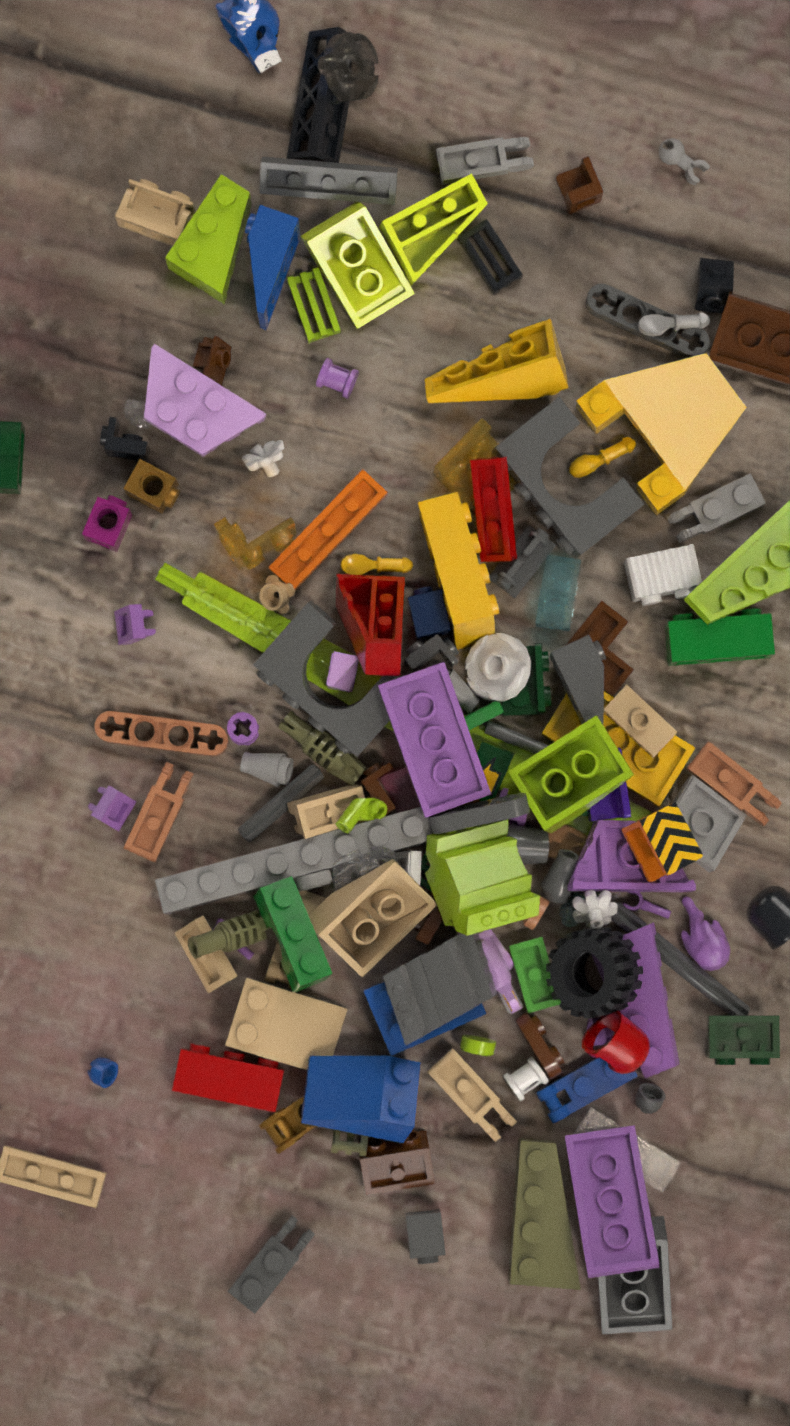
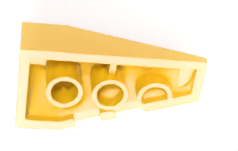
(518, 369)

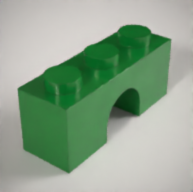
(300, 947)

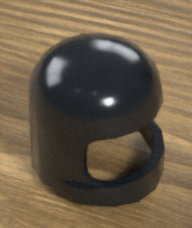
(771, 915)

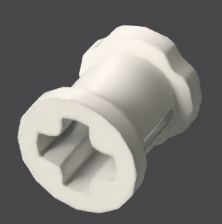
(525, 1078)

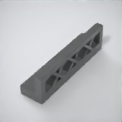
(328, 180)

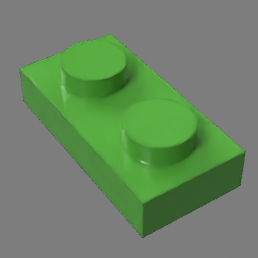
(530, 967)

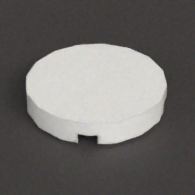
(497, 667)

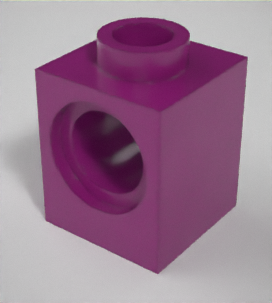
(111, 537)

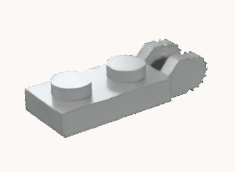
(482, 159)
(719, 507)

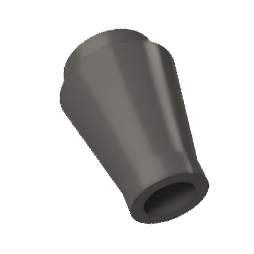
(558, 876)

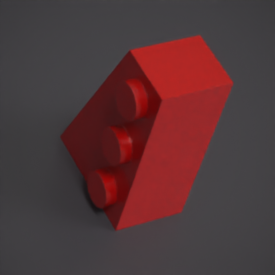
(373, 619)

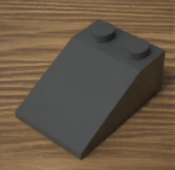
(638, 1298)

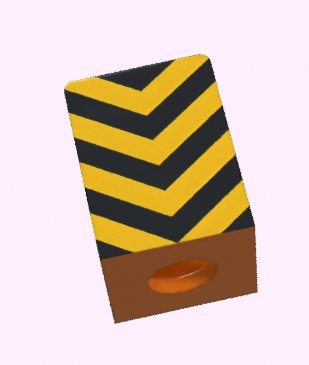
(662, 842)

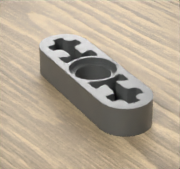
(480, 813)

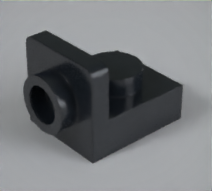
(128, 447)

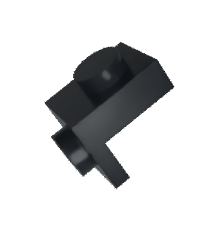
(714, 284)

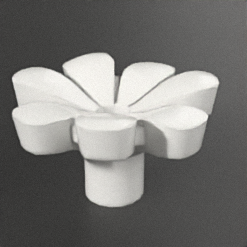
(265, 457)
(594, 910)

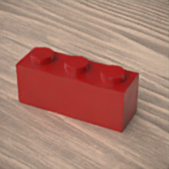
(228, 1078)

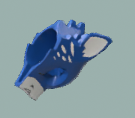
(241, 22)

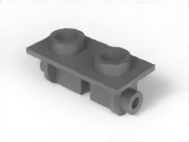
(531, 551)

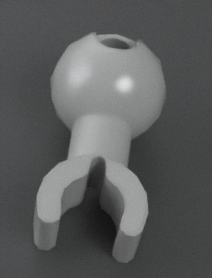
(676, 155)

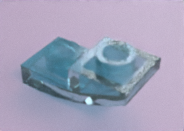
(558, 593)

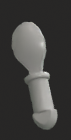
(657, 324)

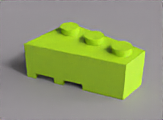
(212, 238)

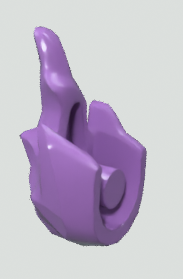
(707, 942)

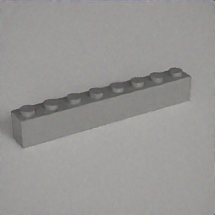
(290, 859)

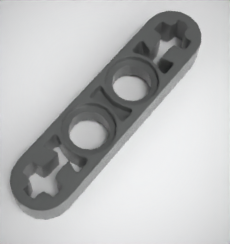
(605, 311)

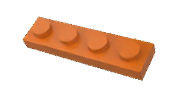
(328, 530)

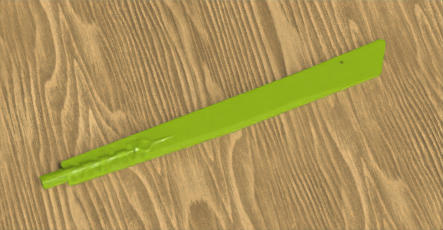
(261, 626)

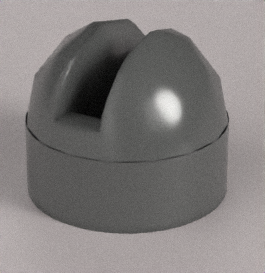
(649, 1098)

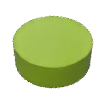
(477, 1045)

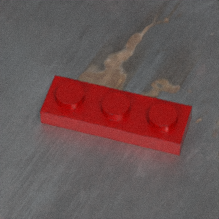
(493, 509)

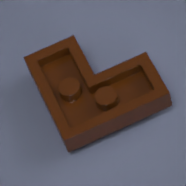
(605, 625)

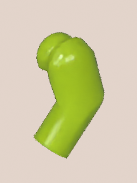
(361, 810)

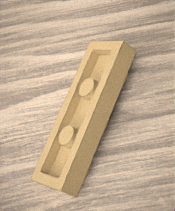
(51, 1176)

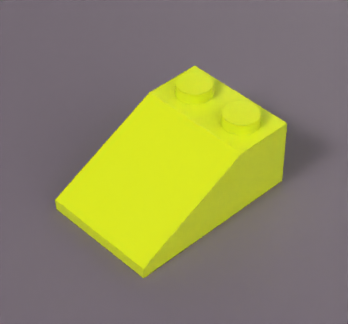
(357, 264)

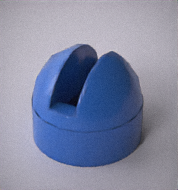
(103, 1072)

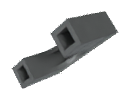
(575, 525)
(286, 666)

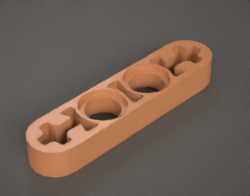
(161, 736)

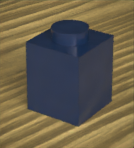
(428, 613)

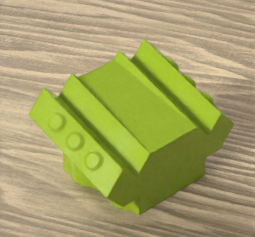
(479, 878)

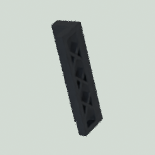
(330, 115)

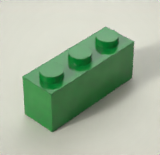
(724, 640)

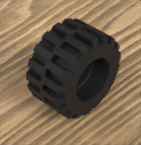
(569, 977)

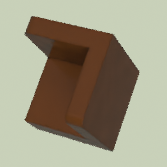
(580, 186)

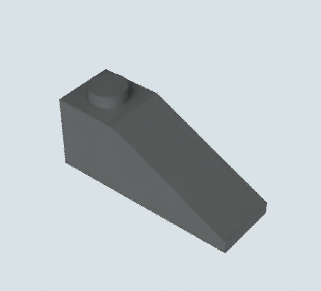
(582, 676)

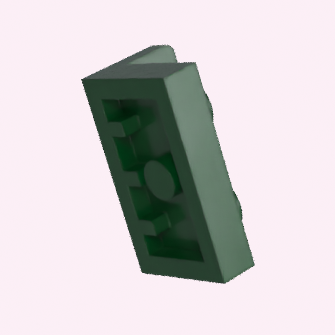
(534, 695)
(743, 1037)

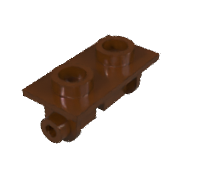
(213, 357)

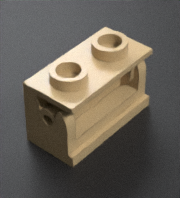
(154, 211)

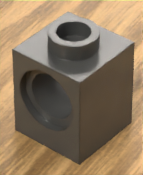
(425, 1235)

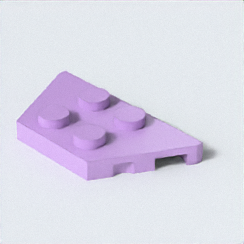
(194, 406)

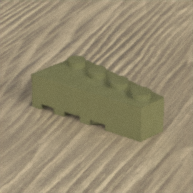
(541, 1229)

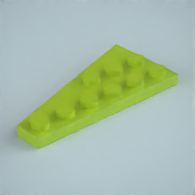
(749, 574)

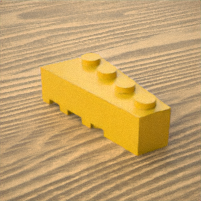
(458, 569)

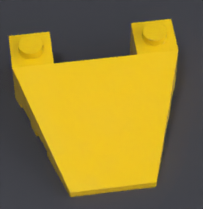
(679, 412)

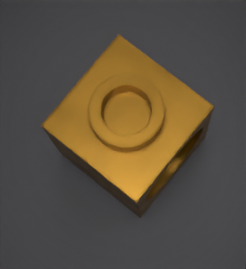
(141, 476)

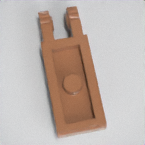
(731, 781)
(157, 816)

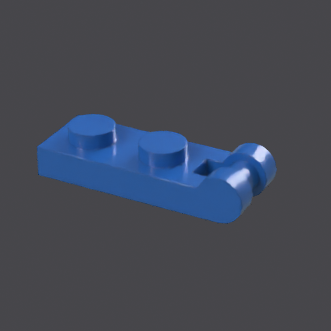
(582, 1087)

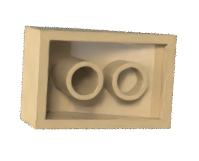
(371, 915)
(284, 1024)

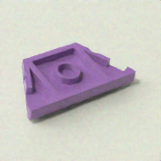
(611, 865)

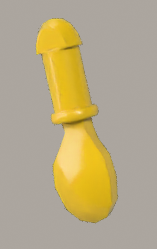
(589, 463)
(360, 564)

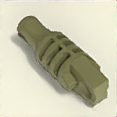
(322, 749)
(230, 935)

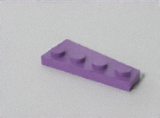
(650, 1006)

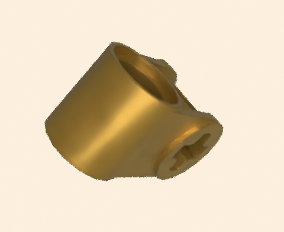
(290, 1124)

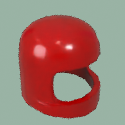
(627, 1047)

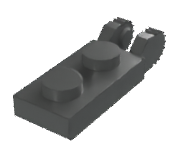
(268, 1267)

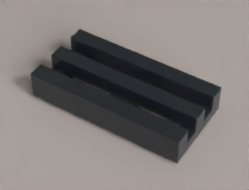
(505, 281)

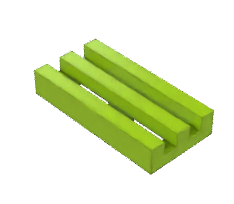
(305, 279)

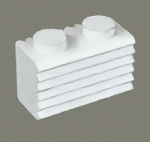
(663, 574)

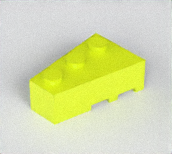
(431, 225)

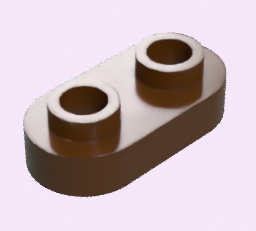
(548, 1057)

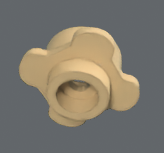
(269, 597)

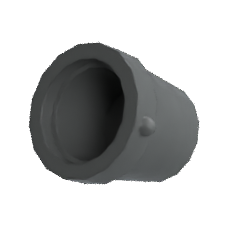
(531, 843)

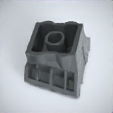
(439, 986)

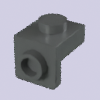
(422, 652)

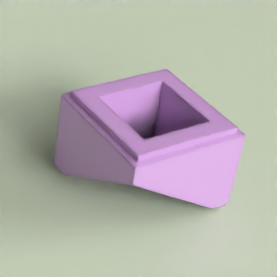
(342, 672)

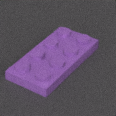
(434, 739)
(611, 1202)

